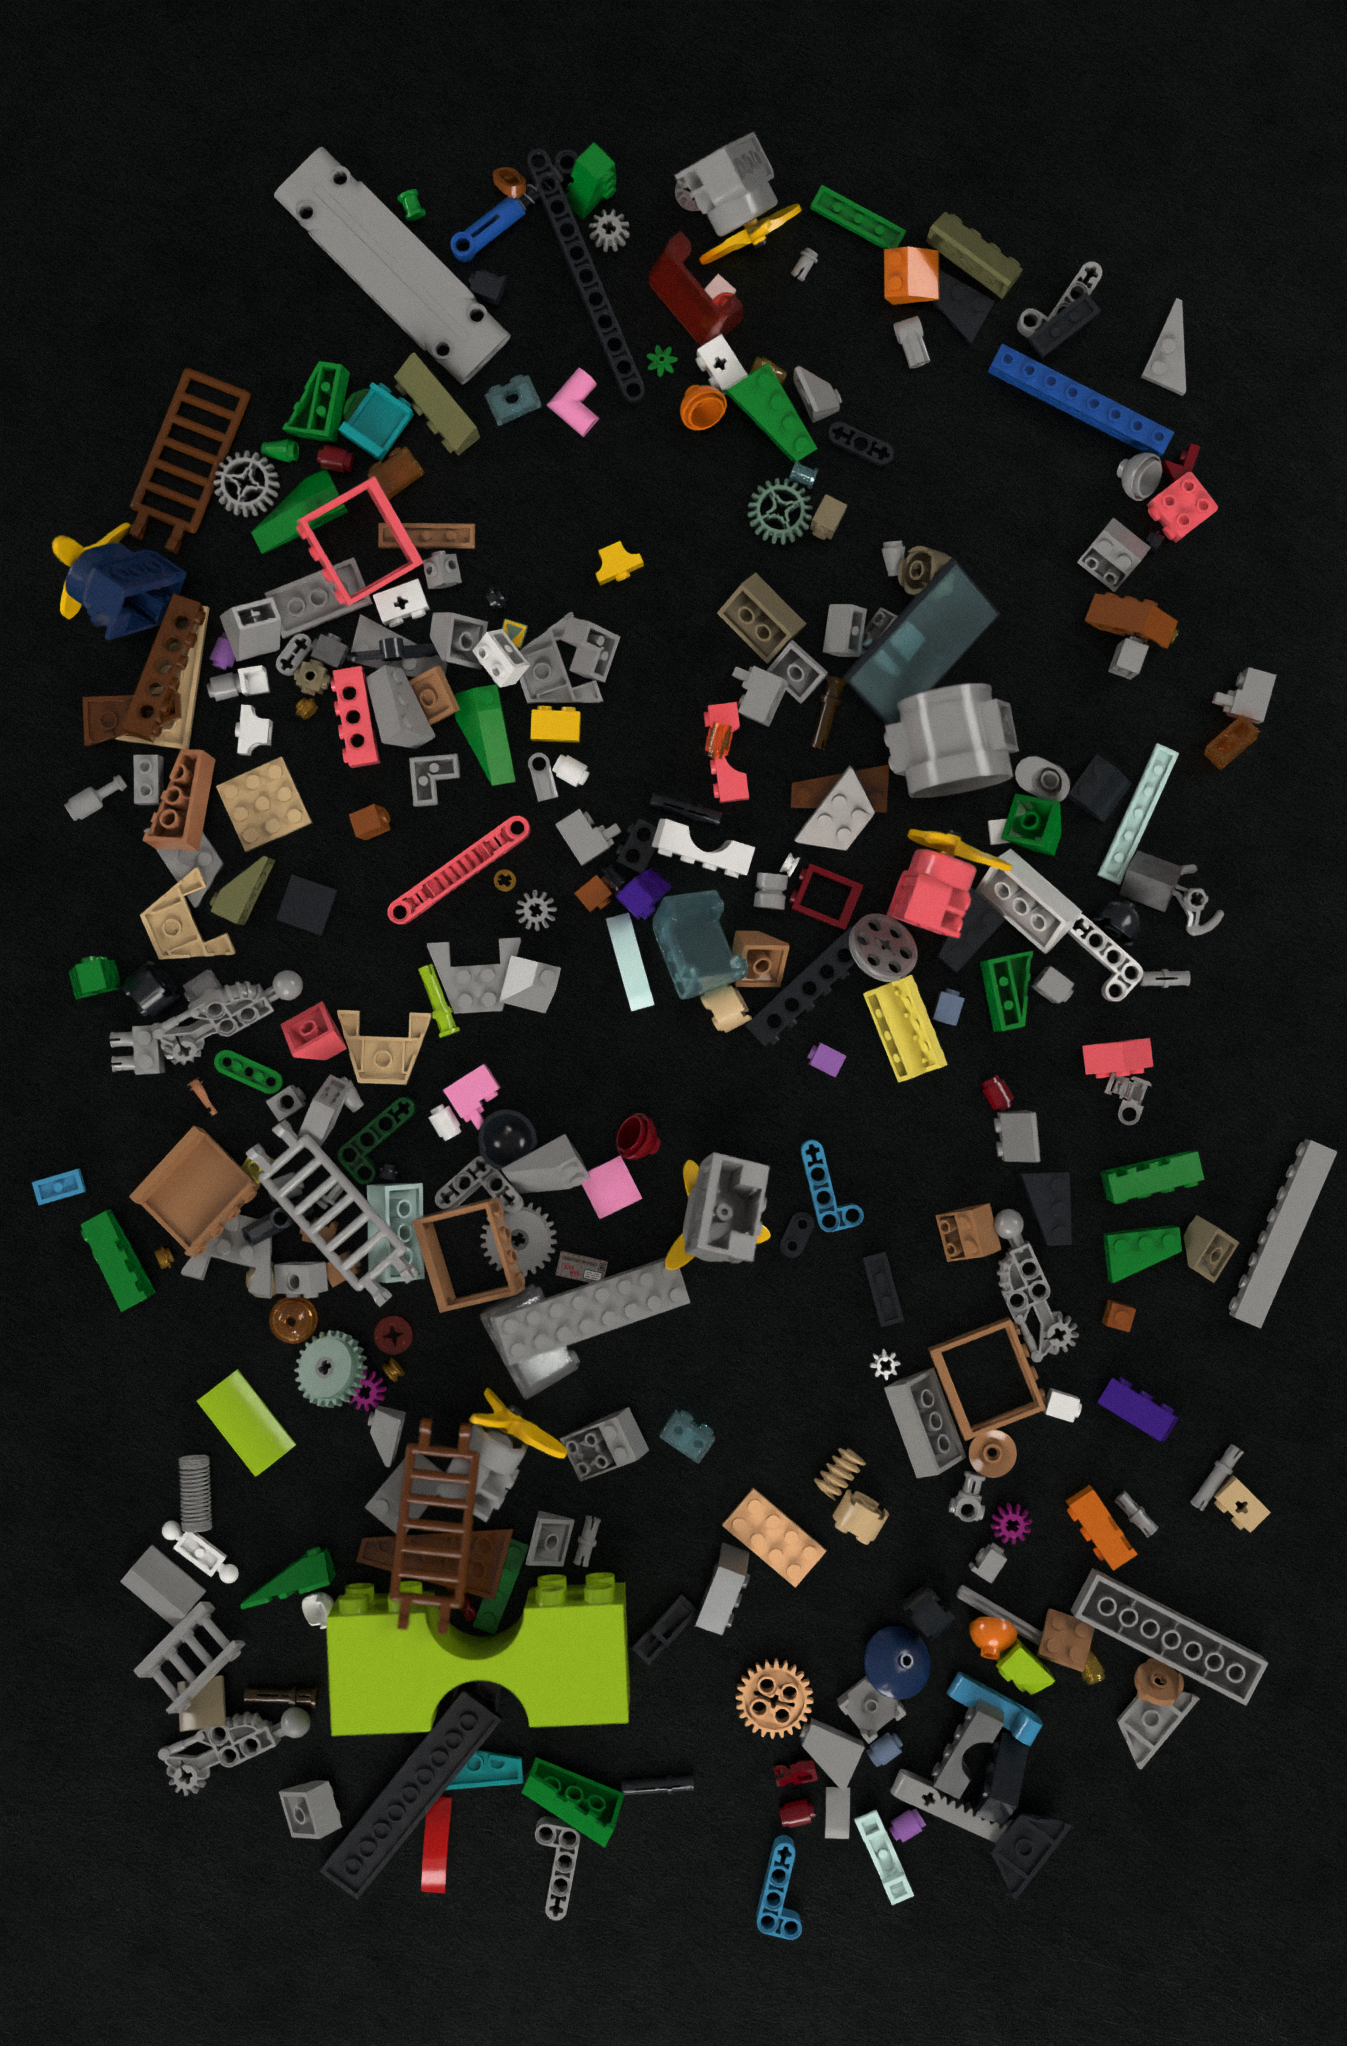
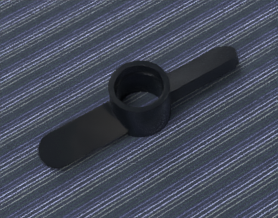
(394, 650)

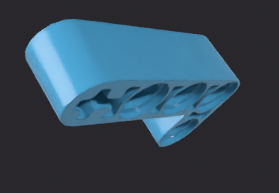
(824, 1184)
(1018, 1719)
(778, 1885)

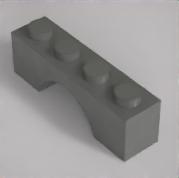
(981, 1725)

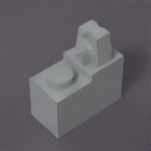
(762, 694)
(1250, 698)
(584, 840)

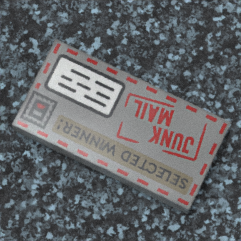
(581, 1267)

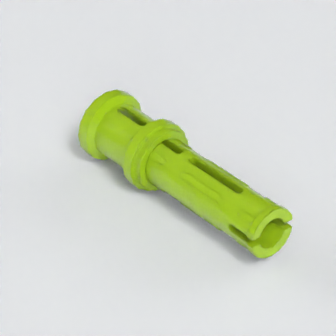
(441, 1012)

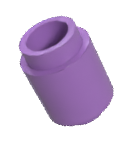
(222, 653)
(907, 1825)

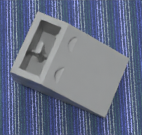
(605, 1444)

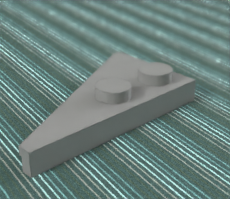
(1167, 359)

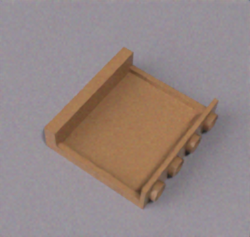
(195, 1191)

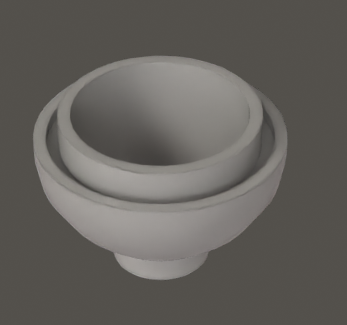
(1140, 475)

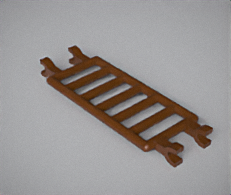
(464, 1529)

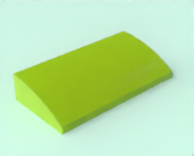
(246, 1423)

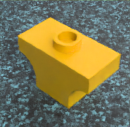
(617, 563)

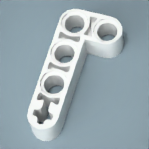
(1100, 953)

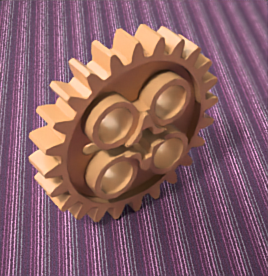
(766, 1718)

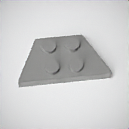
(839, 815)
(183, 862)
(1149, 1725)

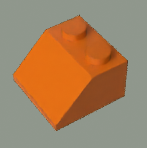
(911, 275)

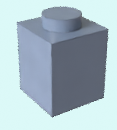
(948, 1007)

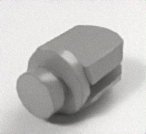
(330, 1196)

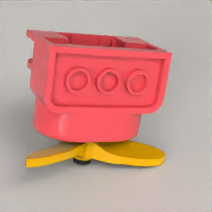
(937, 884)

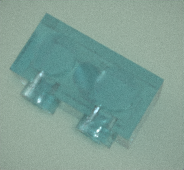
(687, 1435)

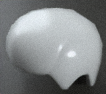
(316, 1608)

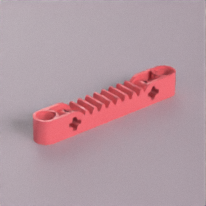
(458, 870)

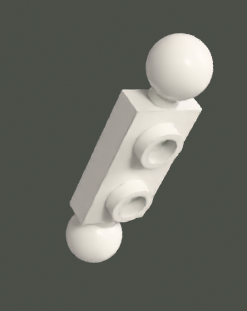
(200, 1552)

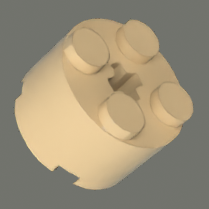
(727, 1007)
(859, 1516)

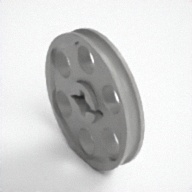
(886, 956)

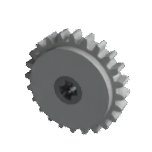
(536, 1234)

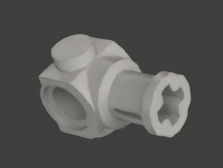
(971, 1496)

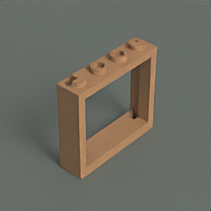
(437, 1267)
(1029, 1373)

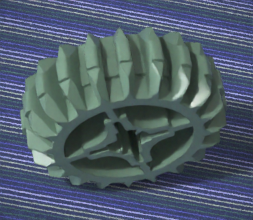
(789, 507)

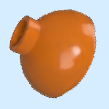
(702, 407)
(992, 1635)

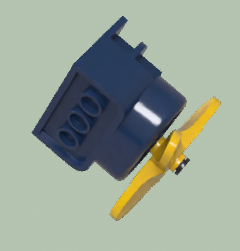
(117, 585)

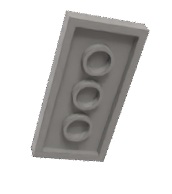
(312, 600)

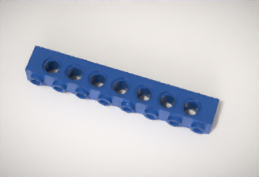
(1080, 401)

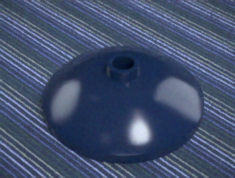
(885, 1662)

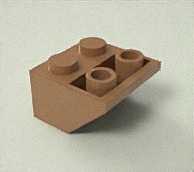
(968, 1232)

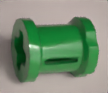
(411, 205)

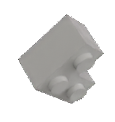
(594, 648)

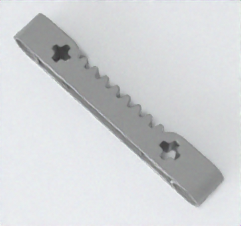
(912, 1787)

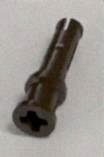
(830, 701)
(252, 1695)

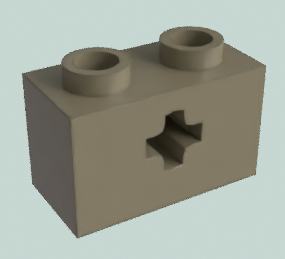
(827, 517)

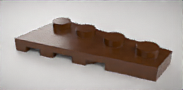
(812, 792)

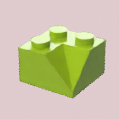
(1024, 1668)

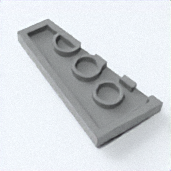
(368, 637)

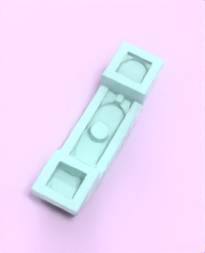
(630, 961)
(884, 1857)

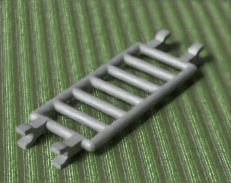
(269, 1168)

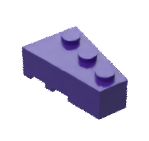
(1138, 1409)

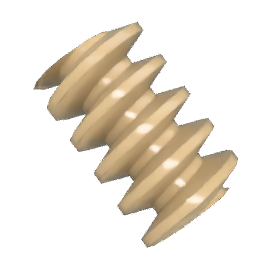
(839, 1472)

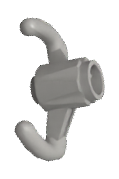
(1200, 900)

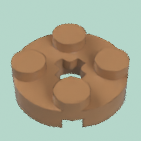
(1152, 1692)

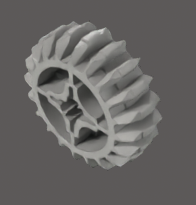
(249, 473)

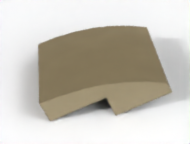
(206, 1707)

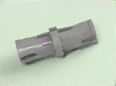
(1180, 978)
(1136, 1514)
(586, 1541)

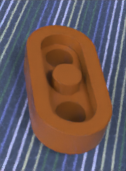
(510, 182)

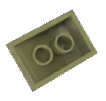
(240, 895)

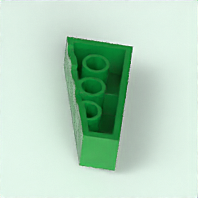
(1152, 1176)

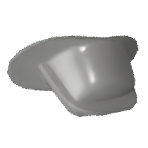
(1042, 778)

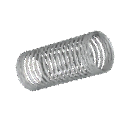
(192, 1466)

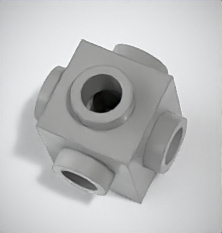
(441, 570)

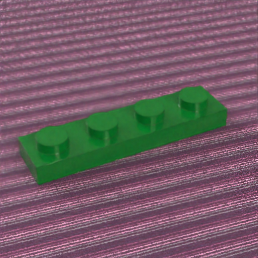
(857, 219)
(492, 1610)

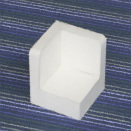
(254, 680)

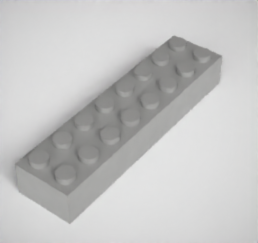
(588, 1311)
(1169, 1636)

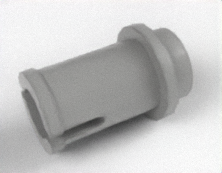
(805, 263)

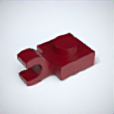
(800, 1773)

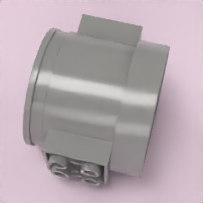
(952, 741)

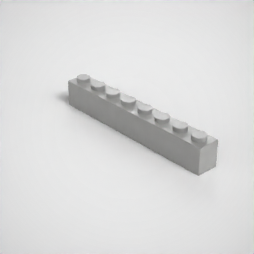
(1282, 1233)

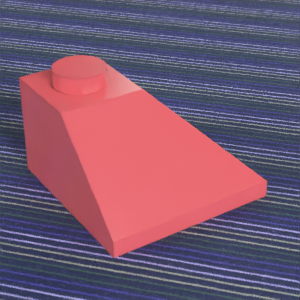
(313, 1034)

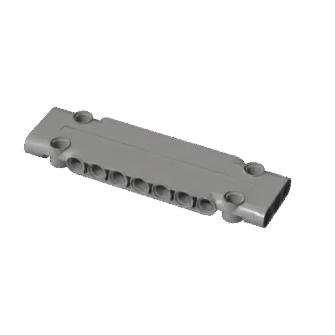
(391, 265)

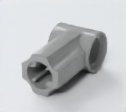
(910, 335)
(543, 780)

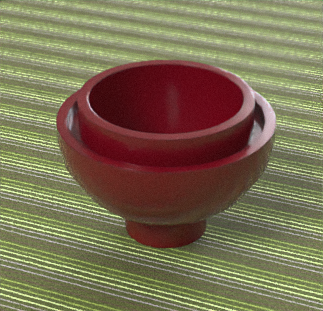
(637, 1137)

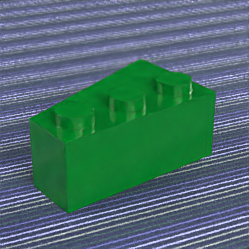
(321, 405)
(94, 977)
(1006, 989)
(1139, 1248)

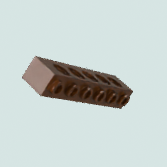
(178, 610)

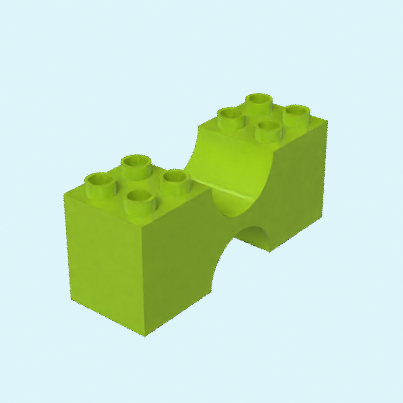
(559, 1657)

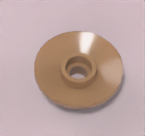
(997, 1464)

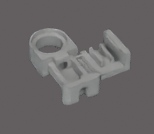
(1132, 1091)

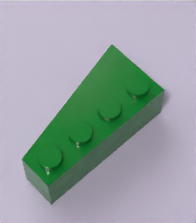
(769, 407)
(117, 1260)
(574, 1799)

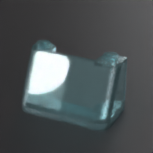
(695, 943)

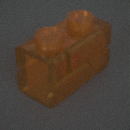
(396, 472)
(1231, 742)

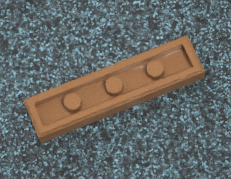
(431, 536)

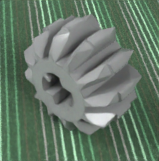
(601, 225)
(528, 913)

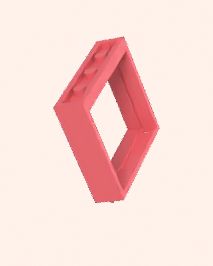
(393, 524)

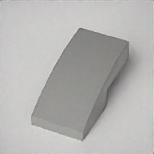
(837, 1813)

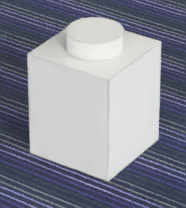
(1062, 1405)

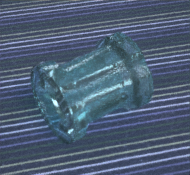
(803, 475)

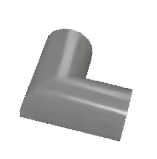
(426, 772)

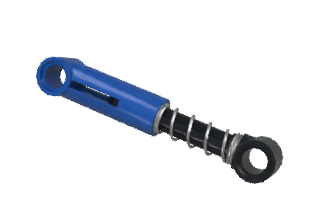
(506, 213)

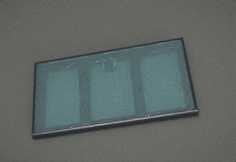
(922, 642)

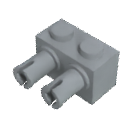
(147, 1055)

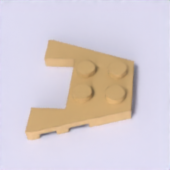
(174, 927)
(383, 1058)

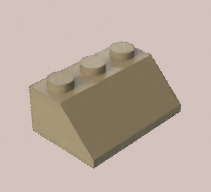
(761, 617)

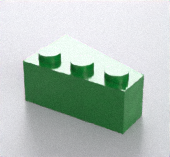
(593, 181)

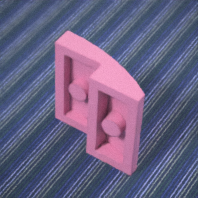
(611, 1187)

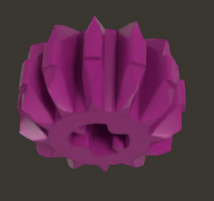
(374, 1394)
(1007, 1531)

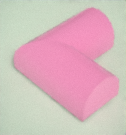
(569, 399)

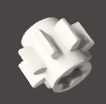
(884, 1370)

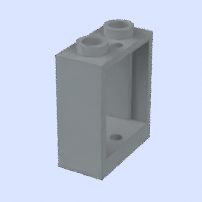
(325, 1109)

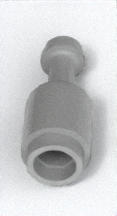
(90, 800)

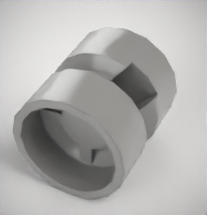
(770, 891)

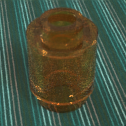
(718, 740)

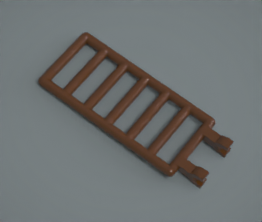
(144, 511)

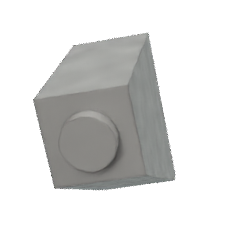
(832, 1750)

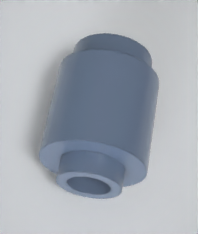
(885, 1749)

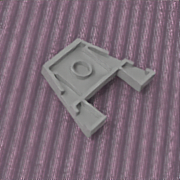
(546, 676)
(473, 987)
(233, 1248)

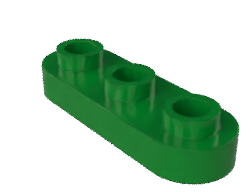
(238, 1068)

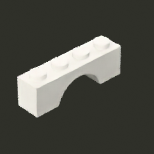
(675, 838)

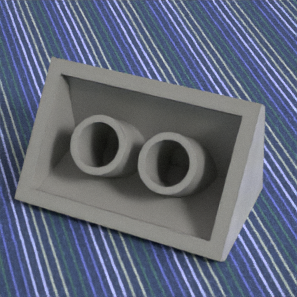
(163, 1586)

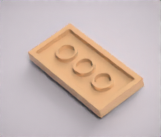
(774, 1537)

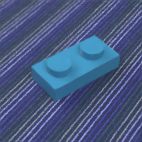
(59, 1186)

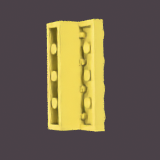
(905, 1028)

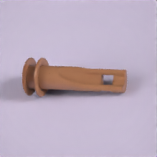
(201, 1093)

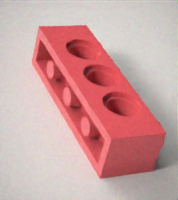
(368, 752)

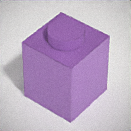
(826, 1059)

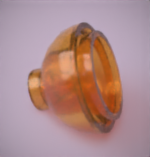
(301, 1311)

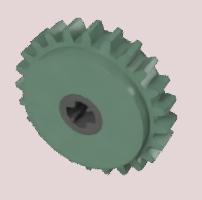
(330, 1369)

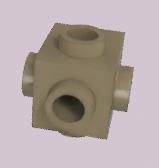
(320, 681)

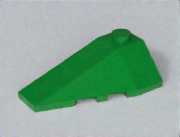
(305, 1574)

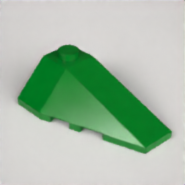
(308, 496)
(485, 730)

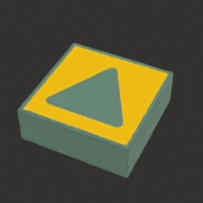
(515, 631)

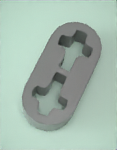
(290, 650)

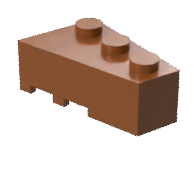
(1131, 618)

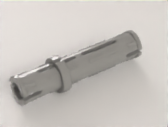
(1216, 1477)

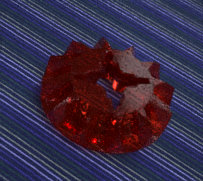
(387, 1344)

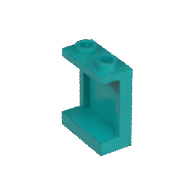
(377, 421)

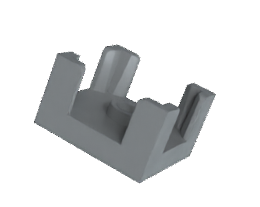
(869, 1708)

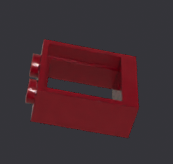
(848, 907)

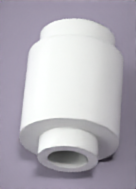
(570, 770)
(444, 1122)

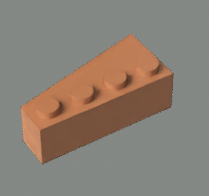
(183, 804)

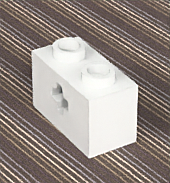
(719, 351)
(389, 599)

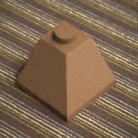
(764, 956)

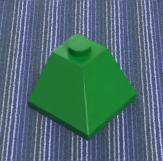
(1033, 824)

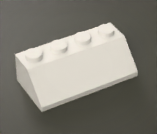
(1029, 902)

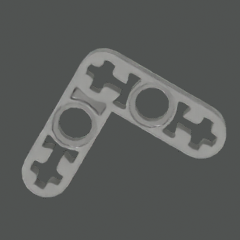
(485, 1179)

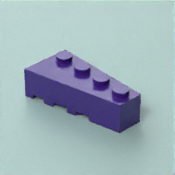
(644, 893)

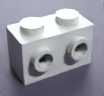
(500, 658)

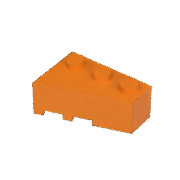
(1100, 1528)

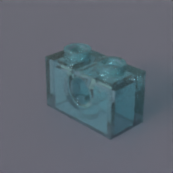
(504, 411)

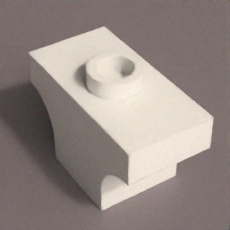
(252, 731)

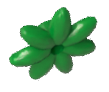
(661, 364)

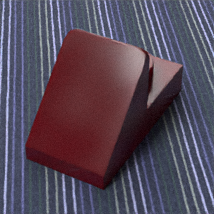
(1186, 459)

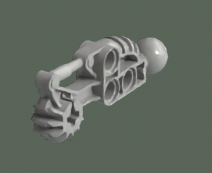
(229, 1007)
(1013, 1280)
(239, 1728)

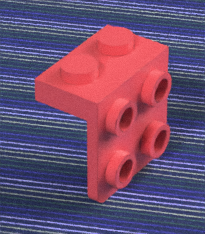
(1182, 507)

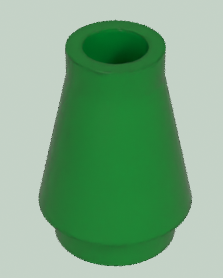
(282, 450)

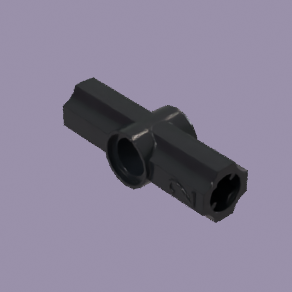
(266, 1227)

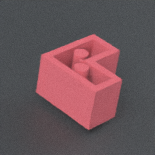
(1119, 1057)

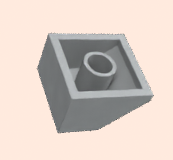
(310, 1810)

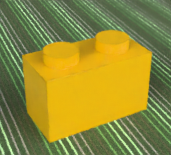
(555, 725)

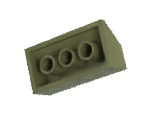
(973, 254)
(436, 405)

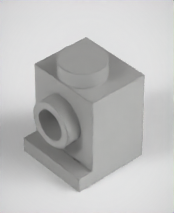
(989, 1562)

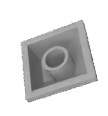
(816, 394)
(457, 637)
(529, 984)
(386, 1431)

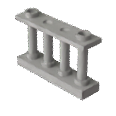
(168, 1650)

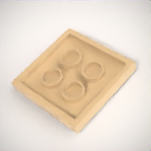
(264, 804)

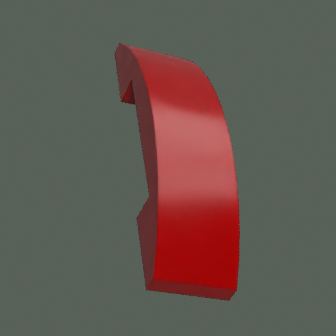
(436, 1846)

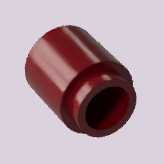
(335, 459)
(997, 1093)
(796, 1813)

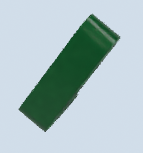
(379, 1134)

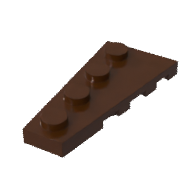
(105, 716)

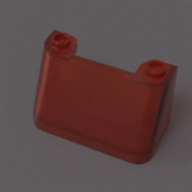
(687, 299)

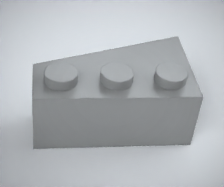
(397, 709)

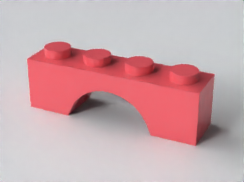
(730, 783)

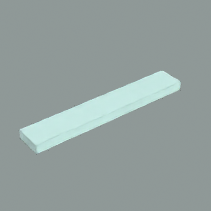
(1138, 814)

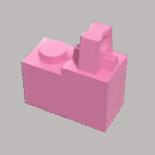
(469, 1091)

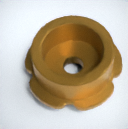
(306, 708)
(164, 1257)

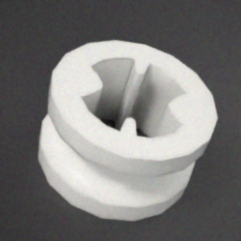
(789, 864)

